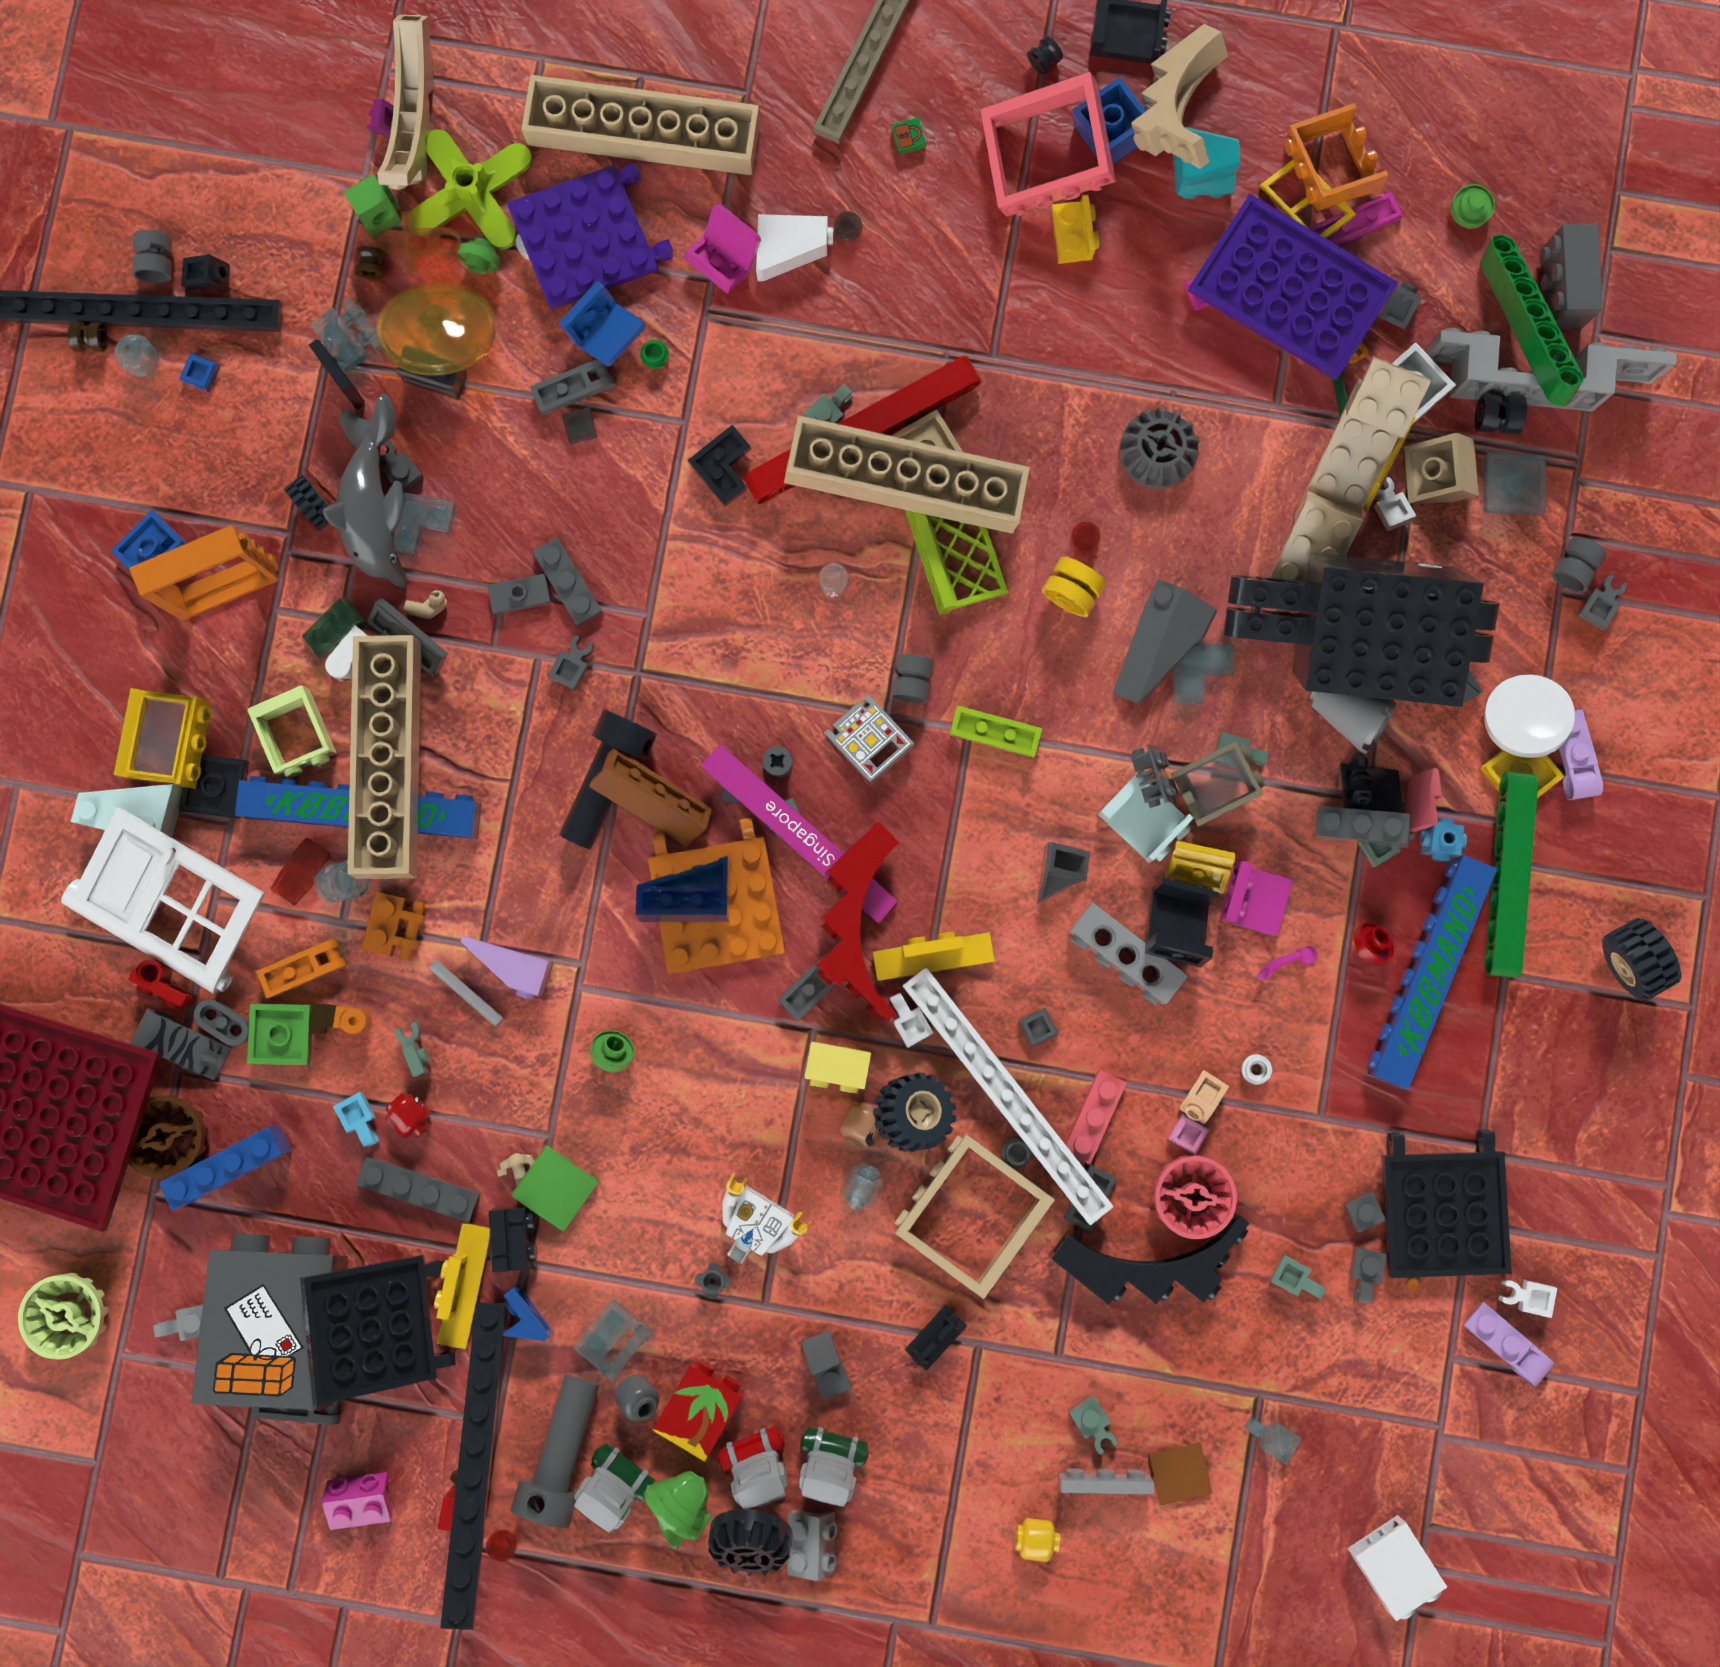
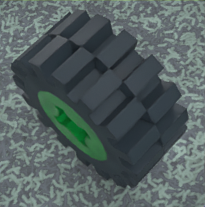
(308, 501)

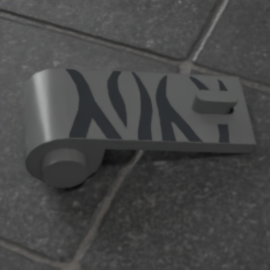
(180, 1043)

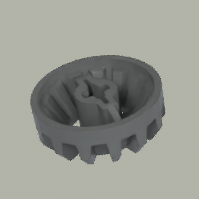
(1148, 467)

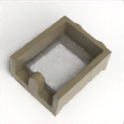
(1218, 782)

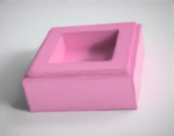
(1188, 1134)

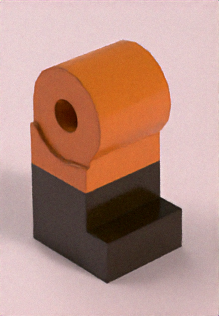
(349, 1019)

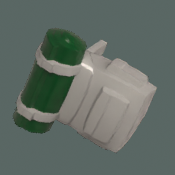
(830, 1465)
(611, 1488)

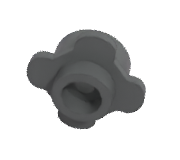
(712, 1289)

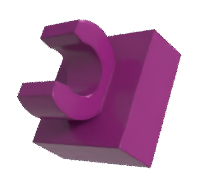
(381, 118)

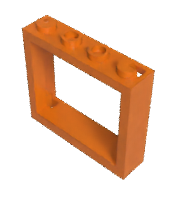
(158, 575)

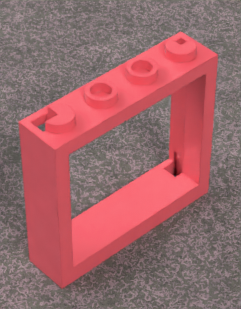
(1036, 103)

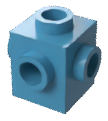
(1433, 840)

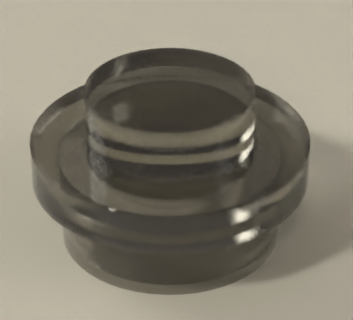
(848, 226)

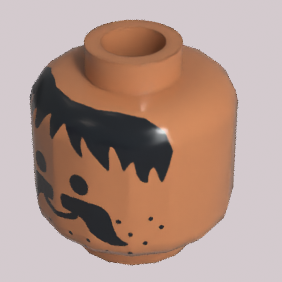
(860, 1127)

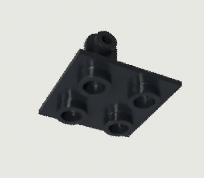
(1370, 786)

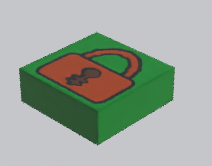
(908, 136)

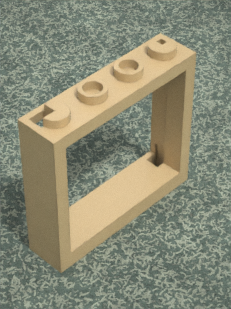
(1014, 1241)

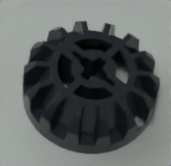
(750, 1541)

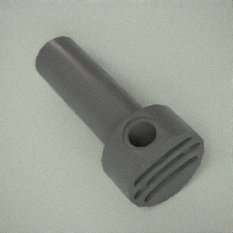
(546, 1495)

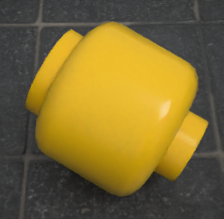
(1036, 1540)

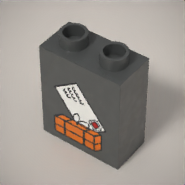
(255, 1325)

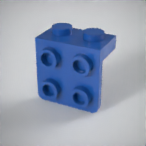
(601, 325)

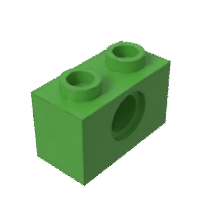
(374, 205)

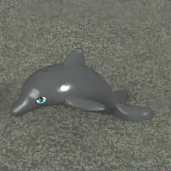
(361, 510)

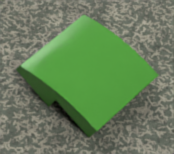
(555, 1188)

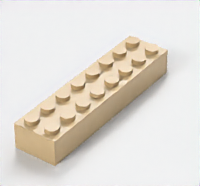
(641, 125)
(906, 474)
(384, 757)

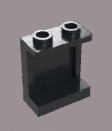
(1129, 30)

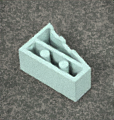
(151, 804)

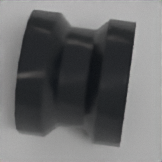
(1045, 55)

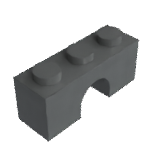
(1363, 825)

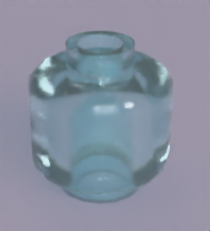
(136, 355)
(862, 1186)

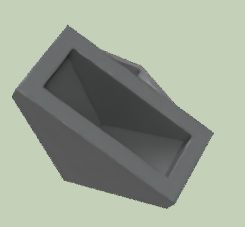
(1061, 869)

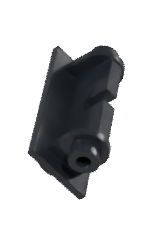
(935, 1337)

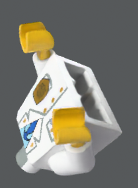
(757, 1222)

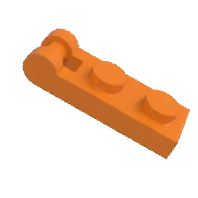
(300, 969)

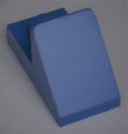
(532, 1323)

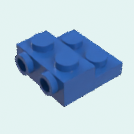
(147, 540)

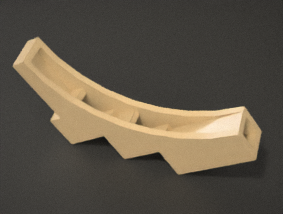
(406, 152)

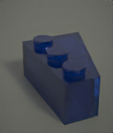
(687, 896)

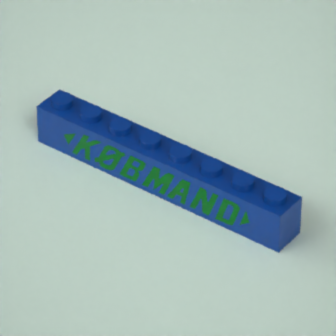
(330, 807)
(1431, 971)

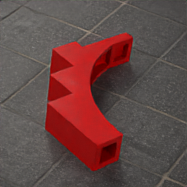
(853, 875)

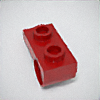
(171, 994)

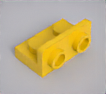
(1074, 230)

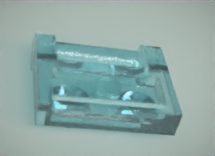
(606, 1332)

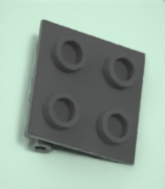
(1165, 787)

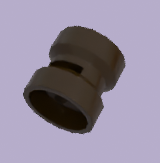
(87, 336)

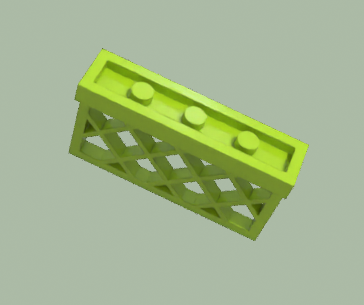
(935, 568)

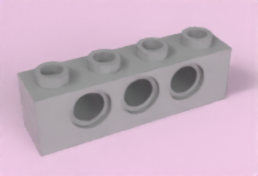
(1168, 976)

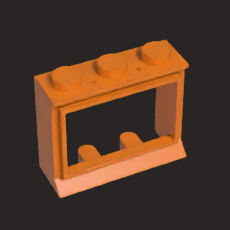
(1323, 124)

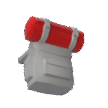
(755, 1468)

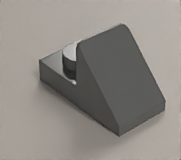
(826, 1364)

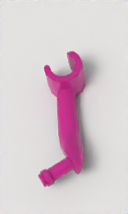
(1306, 955)

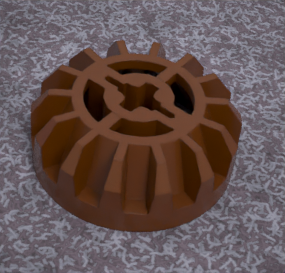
(144, 1154)

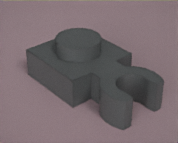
(399, 468)
(1600, 605)
(570, 667)

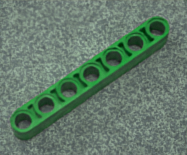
(1531, 320)
(1512, 879)

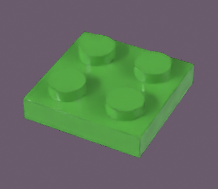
(279, 1034)

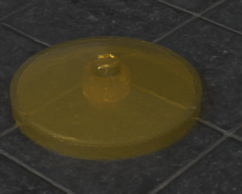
(436, 328)

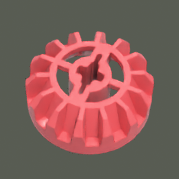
(1221, 1201)

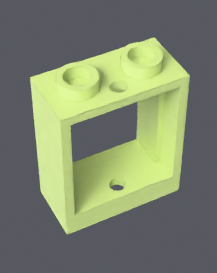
(278, 706)

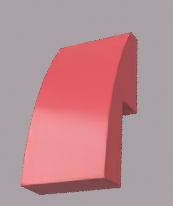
(1421, 797)

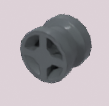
(780, 766)

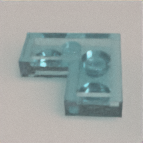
(421, 513)
(1200, 661)

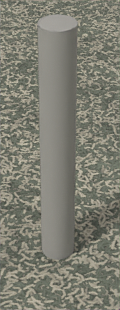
(466, 993)

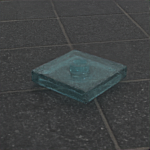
(1514, 483)

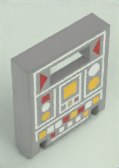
(864, 734)

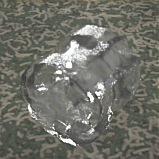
(830, 575)

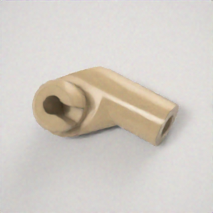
(428, 609)

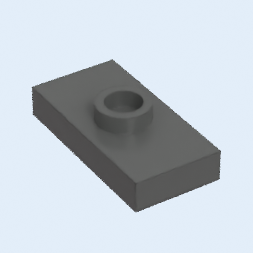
(519, 594)

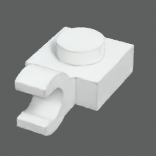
(911, 1024)

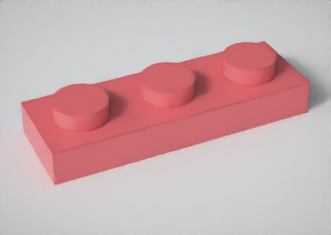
(1094, 1116)

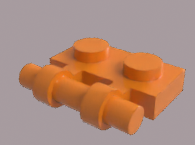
(385, 924)

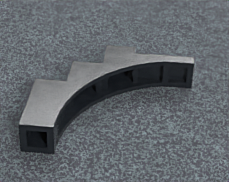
(1154, 1278)

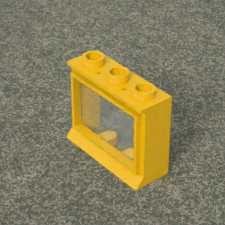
(163, 738)

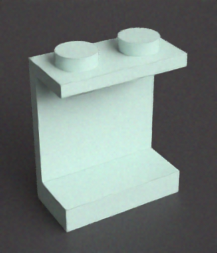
(1143, 827)

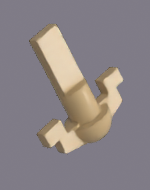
(517, 1163)

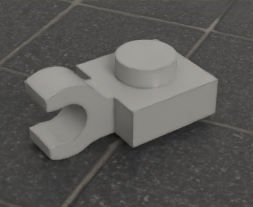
(186, 1323)

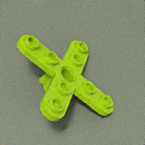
(475, 197)

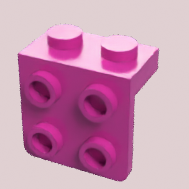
(725, 250)

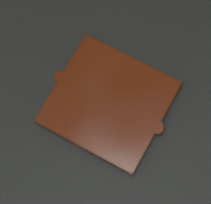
(1180, 1473)

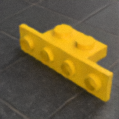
(935, 955)
(461, 1286)

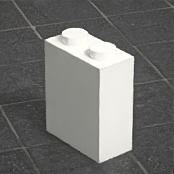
(1397, 1568)

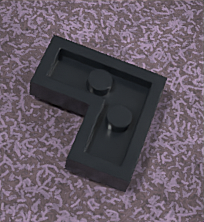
(714, 463)

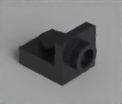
(205, 272)

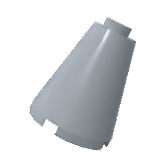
(1355, 717)

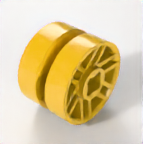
(1074, 586)

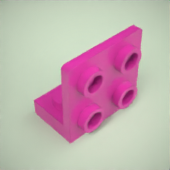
(1255, 899)

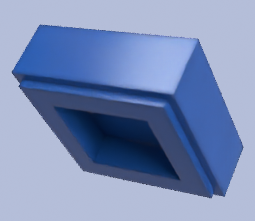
(199, 372)

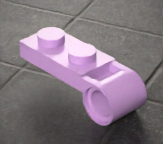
(1580, 762)
(1509, 1344)

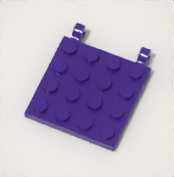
(585, 235)

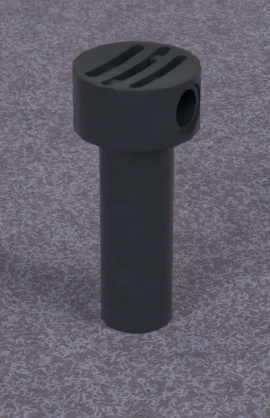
(589, 806)

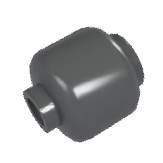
(637, 1398)

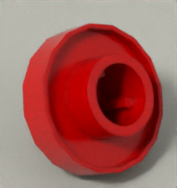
(1373, 943)

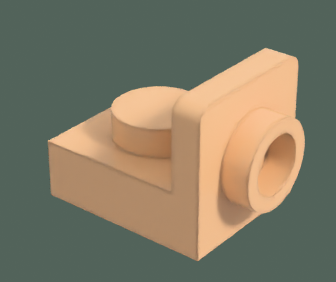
(1203, 1097)

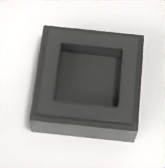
(1038, 1027)

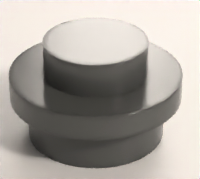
(1016, 1153)

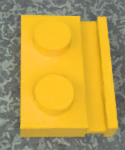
(1200, 866)

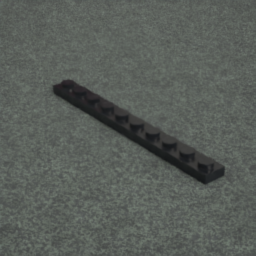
(141, 310)
(474, 1468)

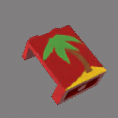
(699, 1409)

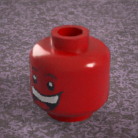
(408, 1115)

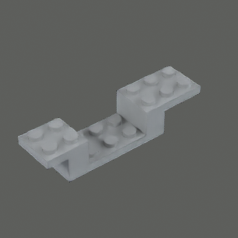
(1476, 369)

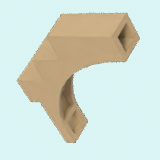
(1165, 101)

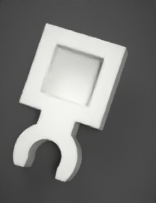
(1392, 508)
(1532, 1297)

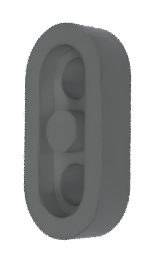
(223, 1024)

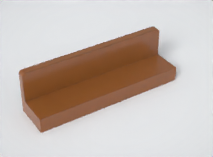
(651, 797)

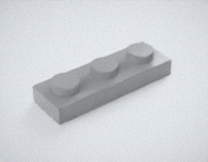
(1105, 1482)

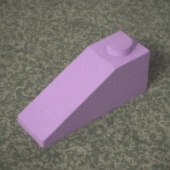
(515, 969)

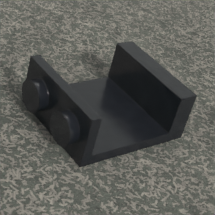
(1179, 922)

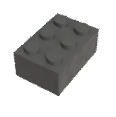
(1572, 275)

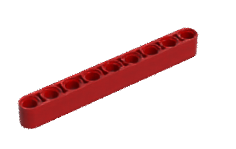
(881, 417)

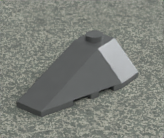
(1165, 633)

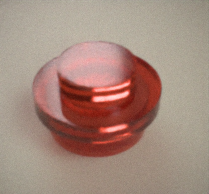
(1085, 536)
(501, 1545)

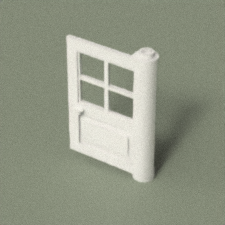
(130, 880)

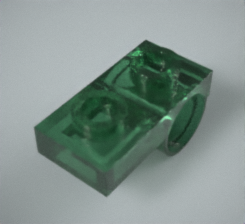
(333, 627)

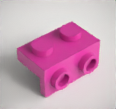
(357, 1501)

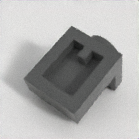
(1401, 305)

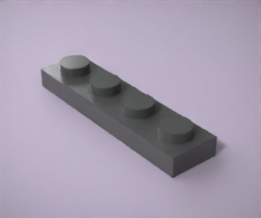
(418, 1188)

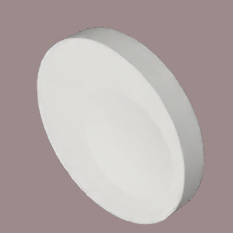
(1529, 716)

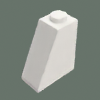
(790, 242)

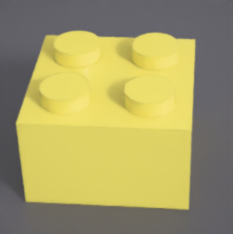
(837, 1066)

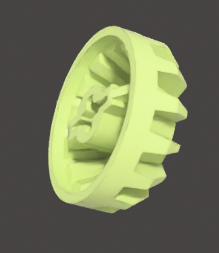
(43, 1316)

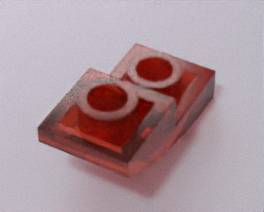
(297, 873)

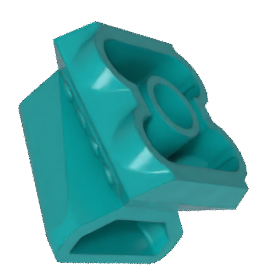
(1214, 178)

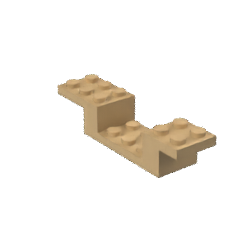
(1351, 463)

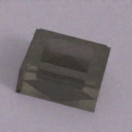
(579, 426)

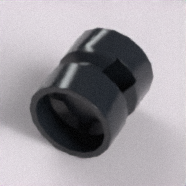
(1506, 414)

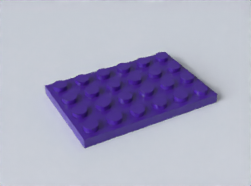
(1292, 286)

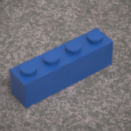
(225, 1167)

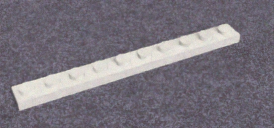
(1008, 1096)

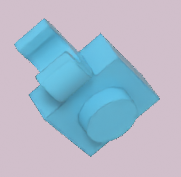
(355, 1115)

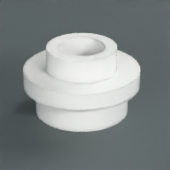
(1263, 1076)

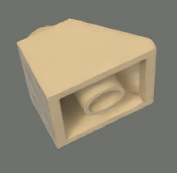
(1441, 470)

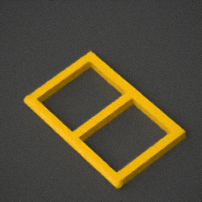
(1265, 186)
(1386, 468)

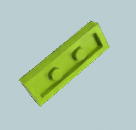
(995, 731)

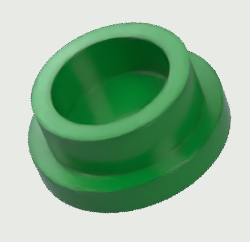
(654, 354)

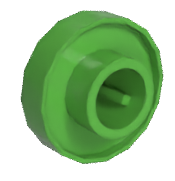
(1472, 206)
(479, 256)
(612, 1051)

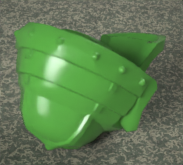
(679, 1507)

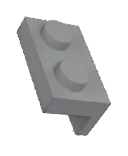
(812, 1545)

